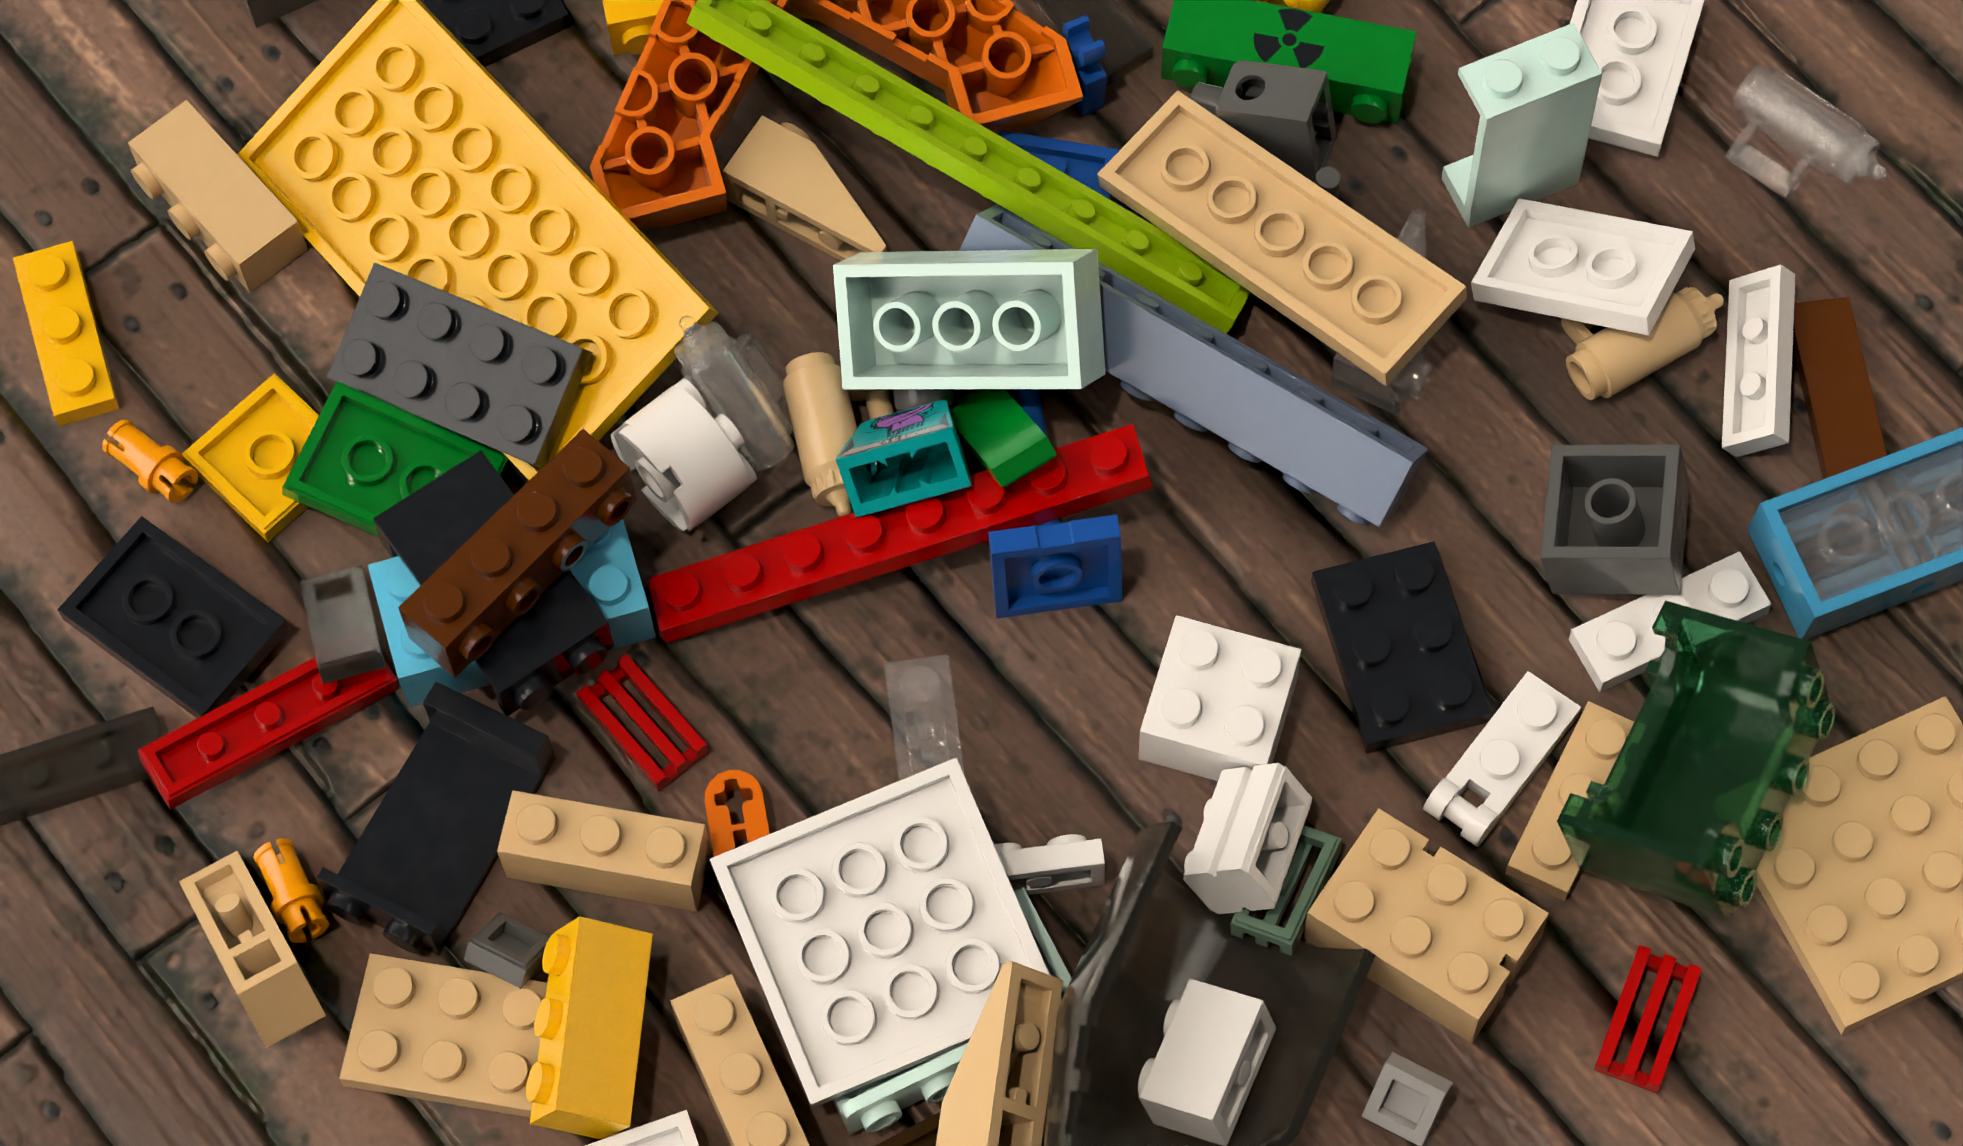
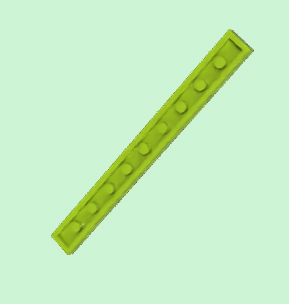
(971, 154)

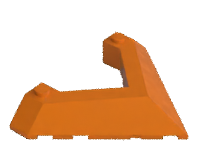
(686, 87)

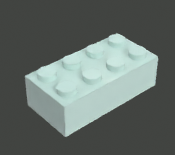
(970, 319)

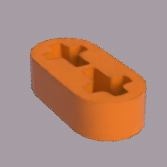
(721, 830)

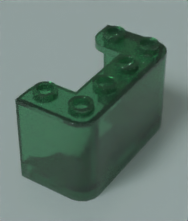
(1705, 763)

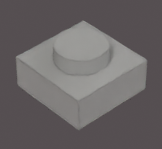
(1407, 1099)

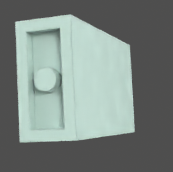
(1531, 127)

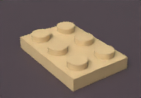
(443, 1035)

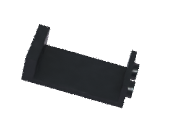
(538, 649)
(438, 823)

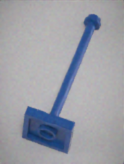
(1055, 561)

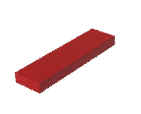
(256, 728)

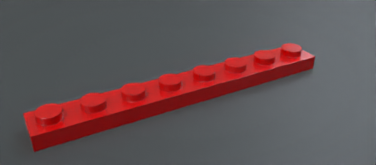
(894, 538)

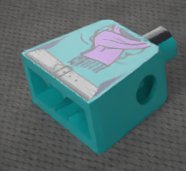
(910, 457)

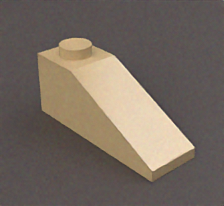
(793, 187)
(252, 949)
(1007, 1065)

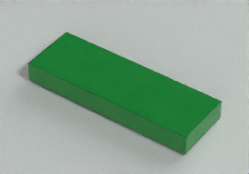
(1000, 434)

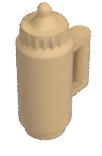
(1618, 358)
(825, 422)

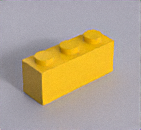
(589, 1028)

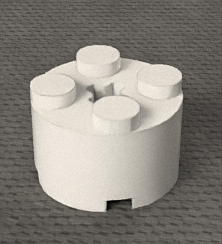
(684, 456)

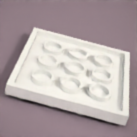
(877, 928)

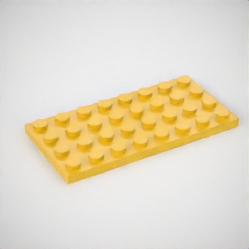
(437, 172)

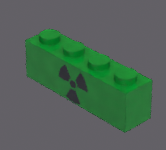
(1363, 60)

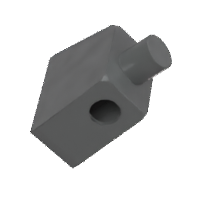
(1278, 109)

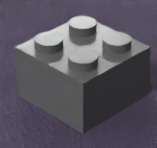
(1615, 519)

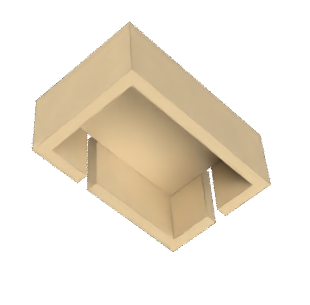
(1429, 922)

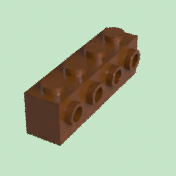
(518, 553)

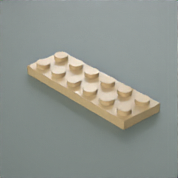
(1282, 237)

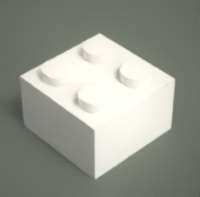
(1217, 700)

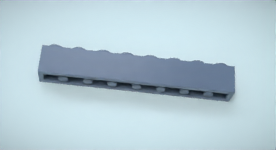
(1234, 389)

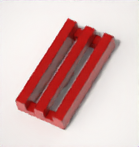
(610, 684)
(1666, 969)

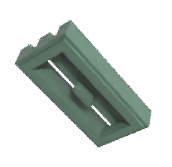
(1268, 929)

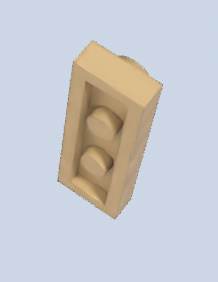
(1542, 851)

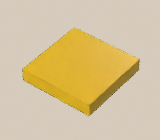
(252, 454)

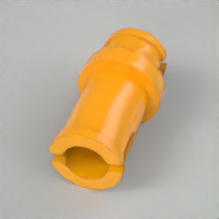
(156, 465)
(295, 900)

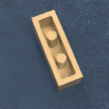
(216, 197)
(604, 850)
(736, 1067)

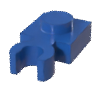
(1086, 57)

